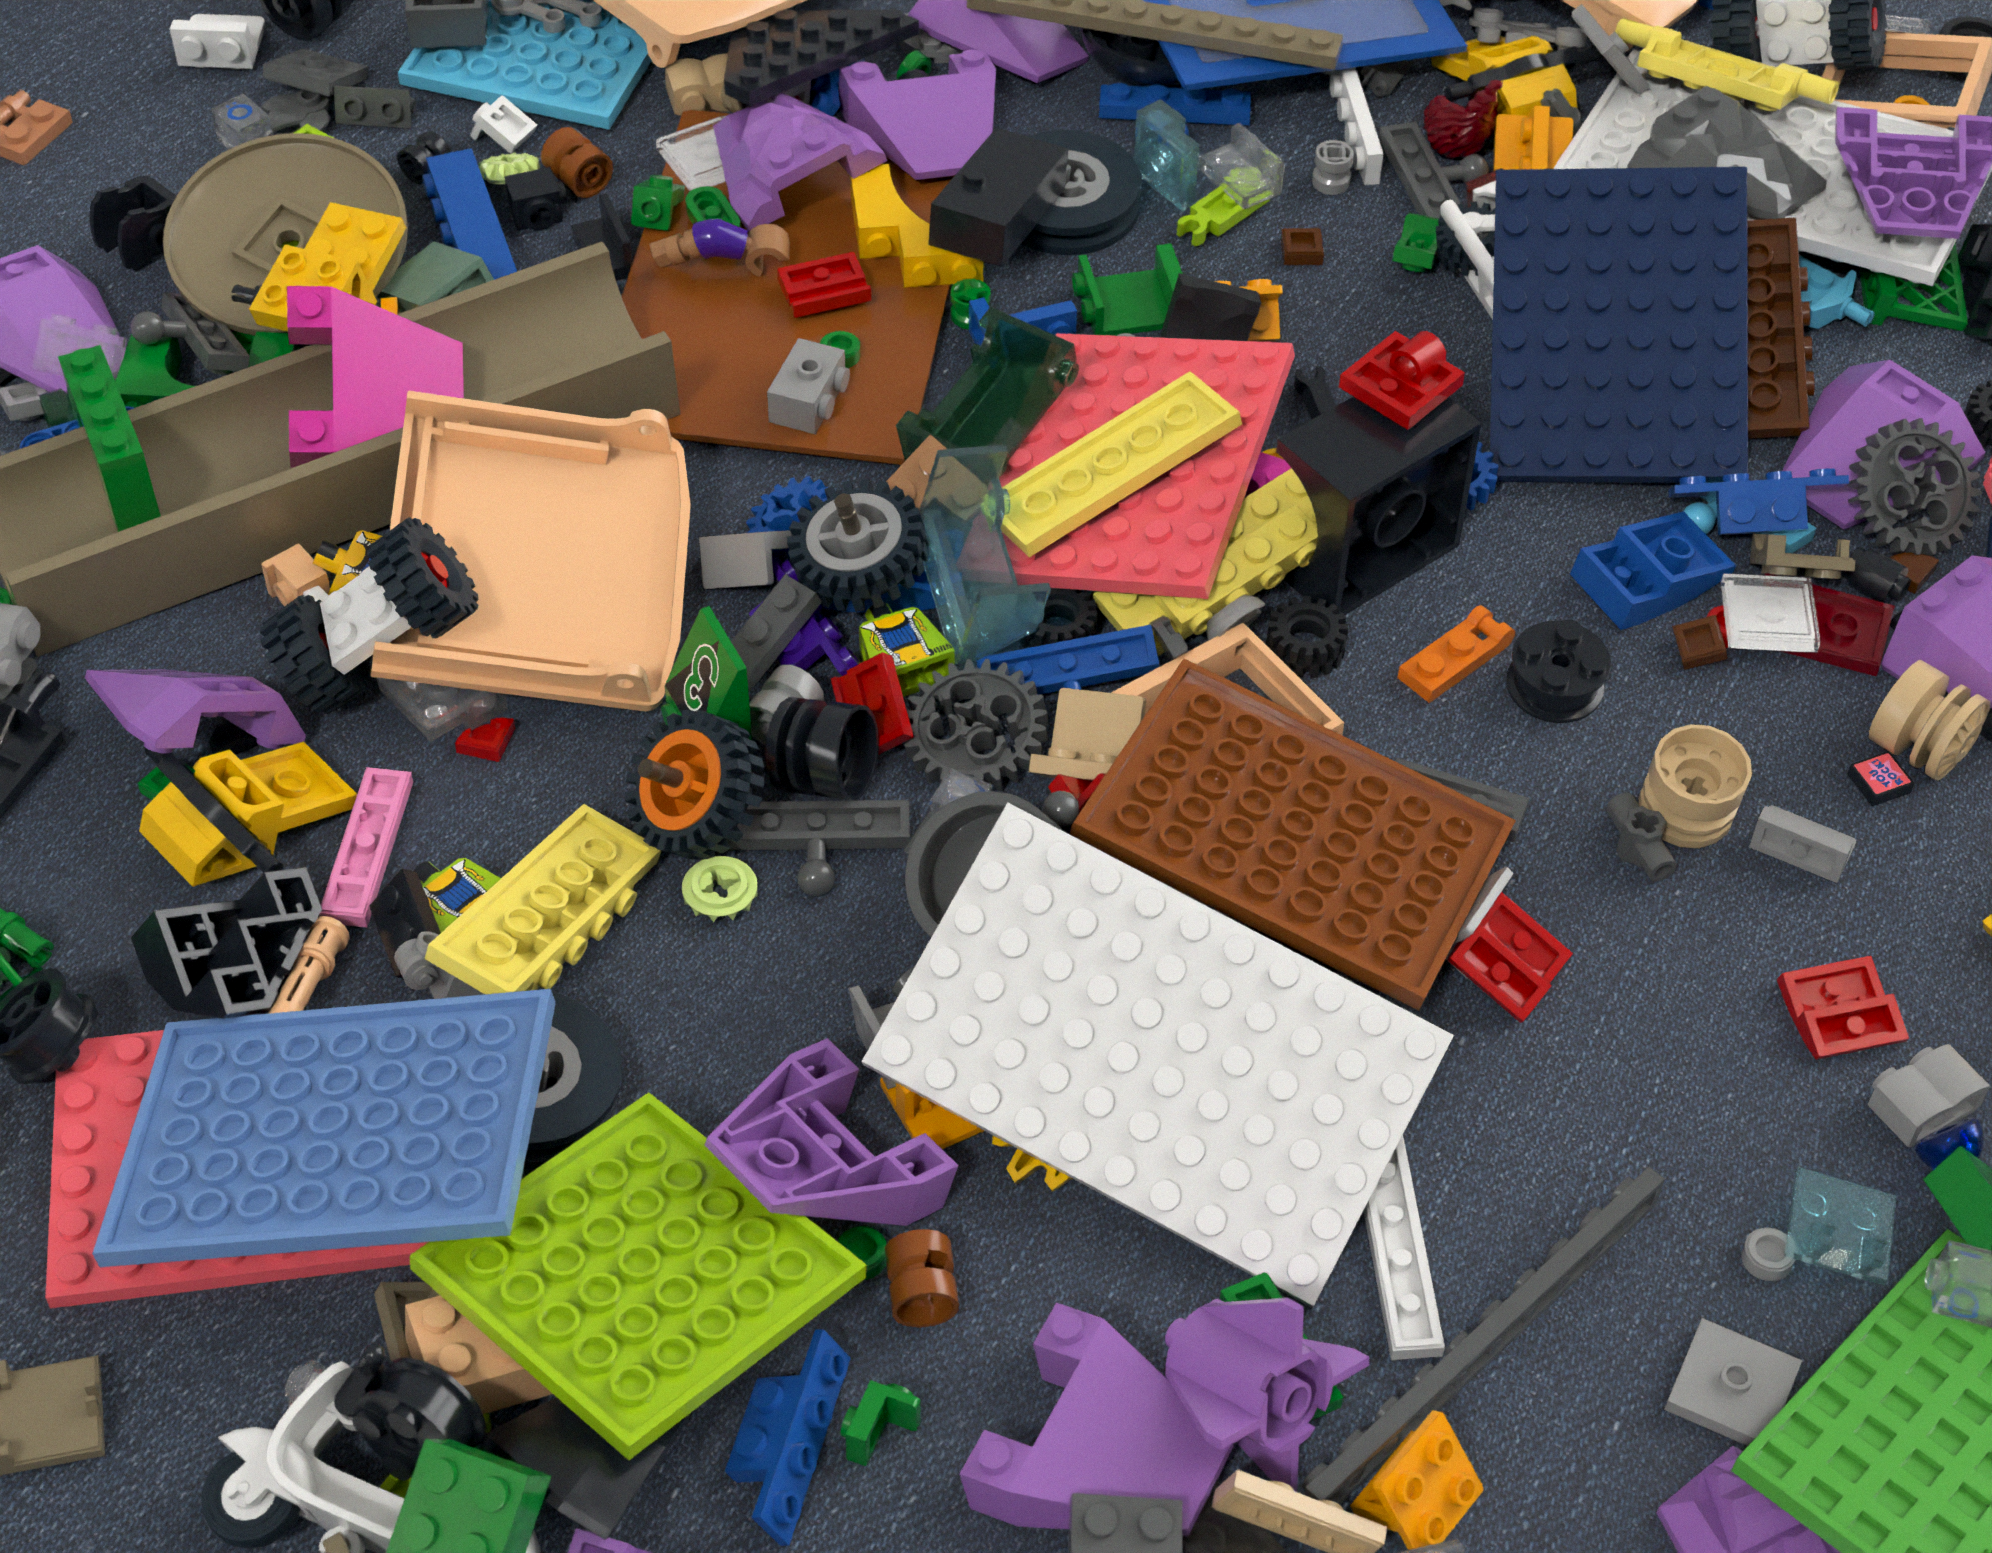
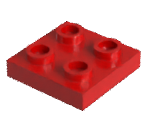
(1403, 377)

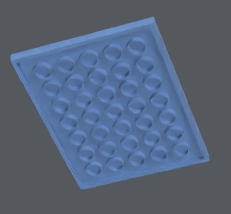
(331, 1130)

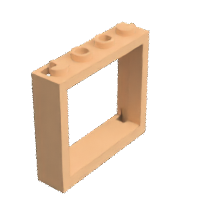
(1937, 54)
(1245, 651)

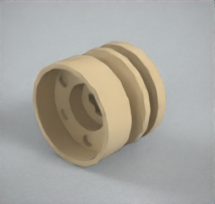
(1936, 724)
(1696, 784)

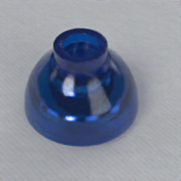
(1942, 1143)

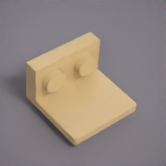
(1088, 733)

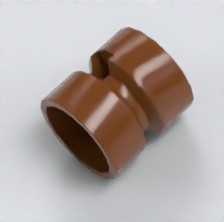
(577, 162)
(921, 1278)

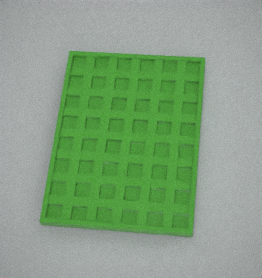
(1889, 1433)

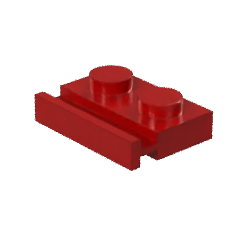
(824, 284)
(878, 687)

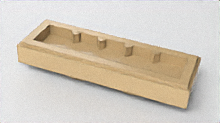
(1297, 1516)

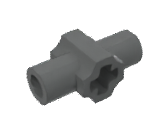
(1641, 837)

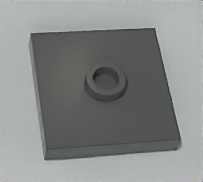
(314, 71)

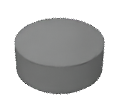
(1765, 1254)

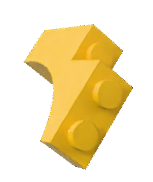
(891, 229)

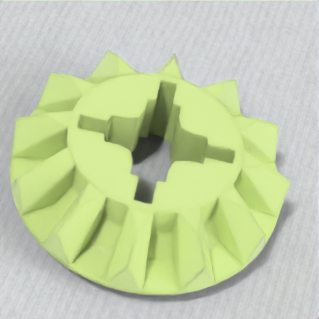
(497, 167)
(732, 876)

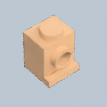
(292, 573)

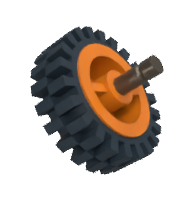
(694, 785)

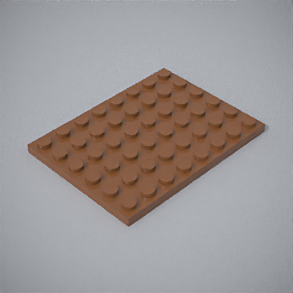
(1296, 832)

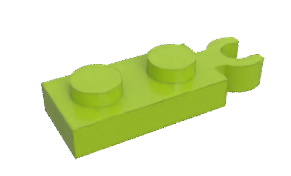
(1213, 214)

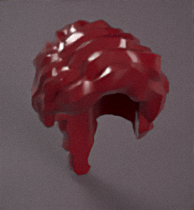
(1460, 129)

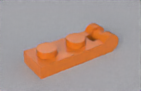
(1455, 654)

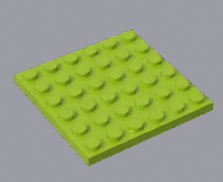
(640, 1275)

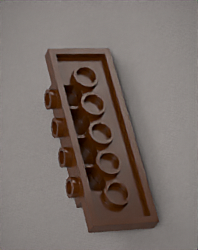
(1775, 331)

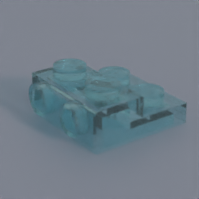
(1166, 153)

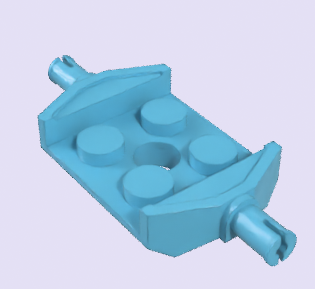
(1831, 296)

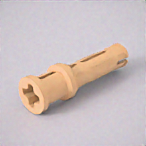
(312, 964)

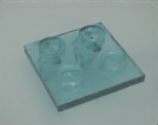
(1840, 1226)

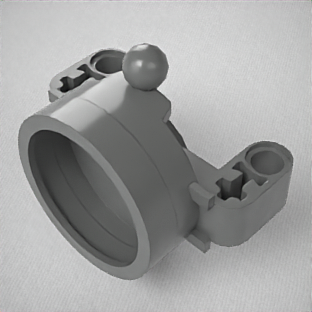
(952, 839)

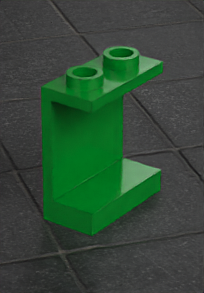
(1128, 300)

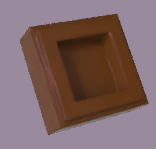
(1302, 246)
(1699, 642)

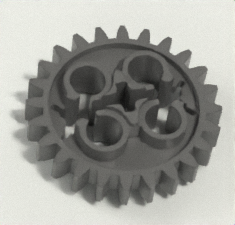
(1914, 487)
(976, 723)

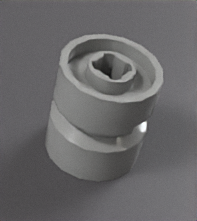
(783, 683)

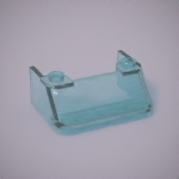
(968, 557)

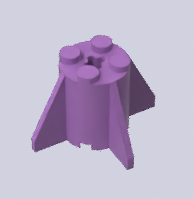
(1255, 1378)

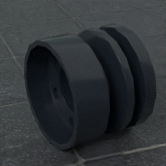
(822, 748)

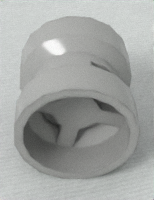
(1332, 167)

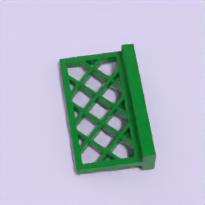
(1882, 291)

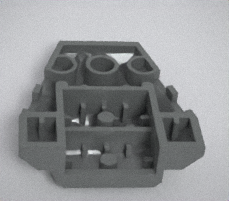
(1720, 132)

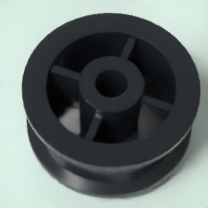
(1558, 671)
(43, 1026)
(413, 1406)

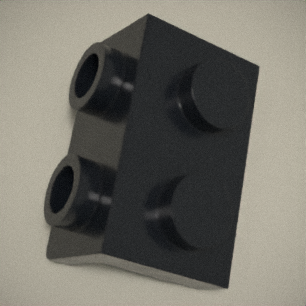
(402, 913)

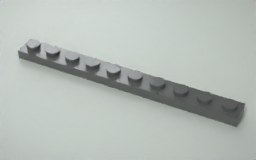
(1497, 1328)

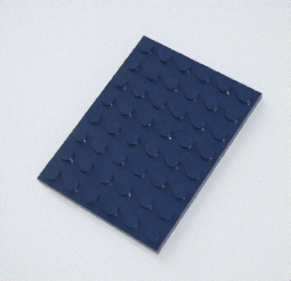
(1620, 324)

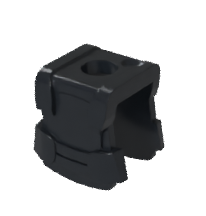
(131, 220)

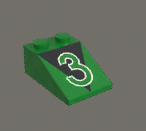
(709, 675)

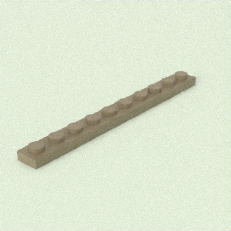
(1182, 26)

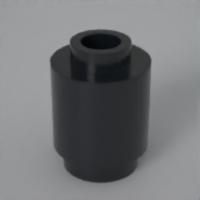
(1878, 576)

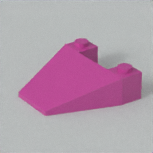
(373, 368)

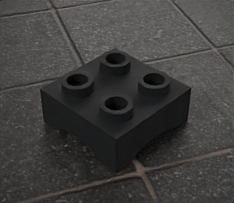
(1210, 310)

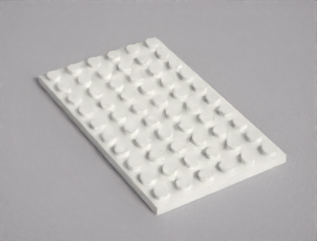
(1828, 224)
(1159, 1053)

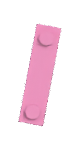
(366, 846)

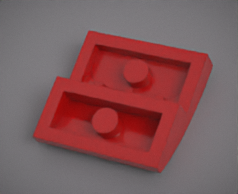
(1510, 958)
(1842, 1008)

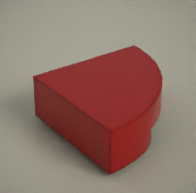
(486, 740)

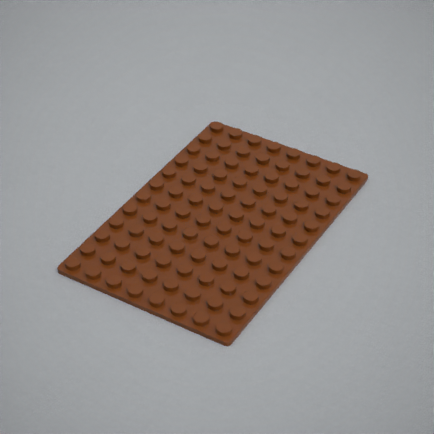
(738, 329)

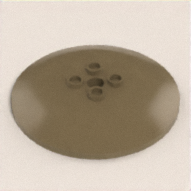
(252, 201)

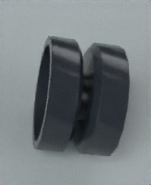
(304, 17)

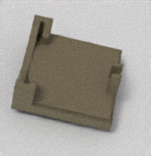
(1770, 553)
(50, 1414)

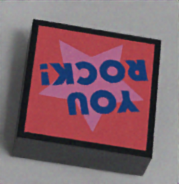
(1880, 778)

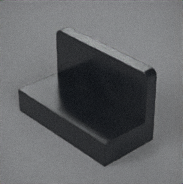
(611, 233)

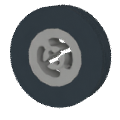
(1097, 200)
(588, 1074)

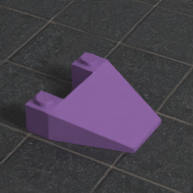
(923, 122)
(809, 1164)
(1109, 1434)

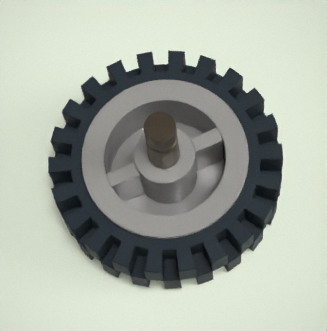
(858, 544)

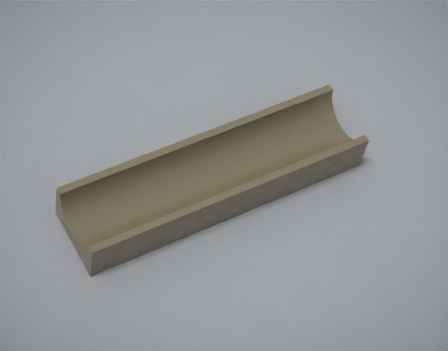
(222, 456)

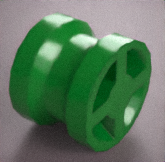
(961, 294)

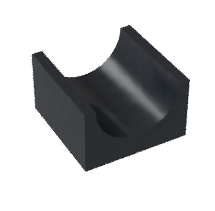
(1379, 496)

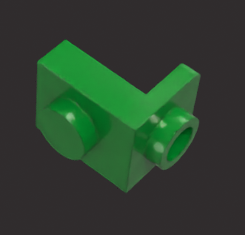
(654, 202)
(1418, 243)
(879, 1405)

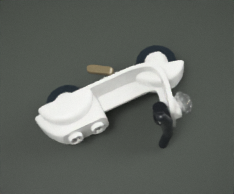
(277, 1476)

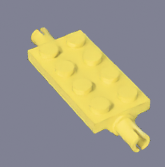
(1732, 75)

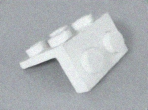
(217, 40)

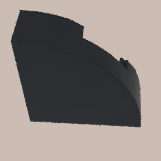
(231, 737)

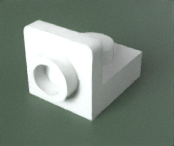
(503, 124)

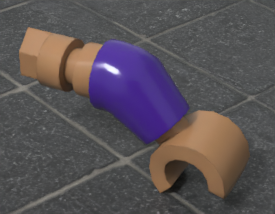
(723, 240)

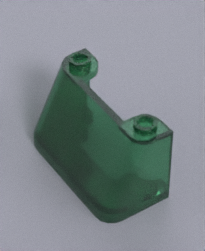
(1001, 393)

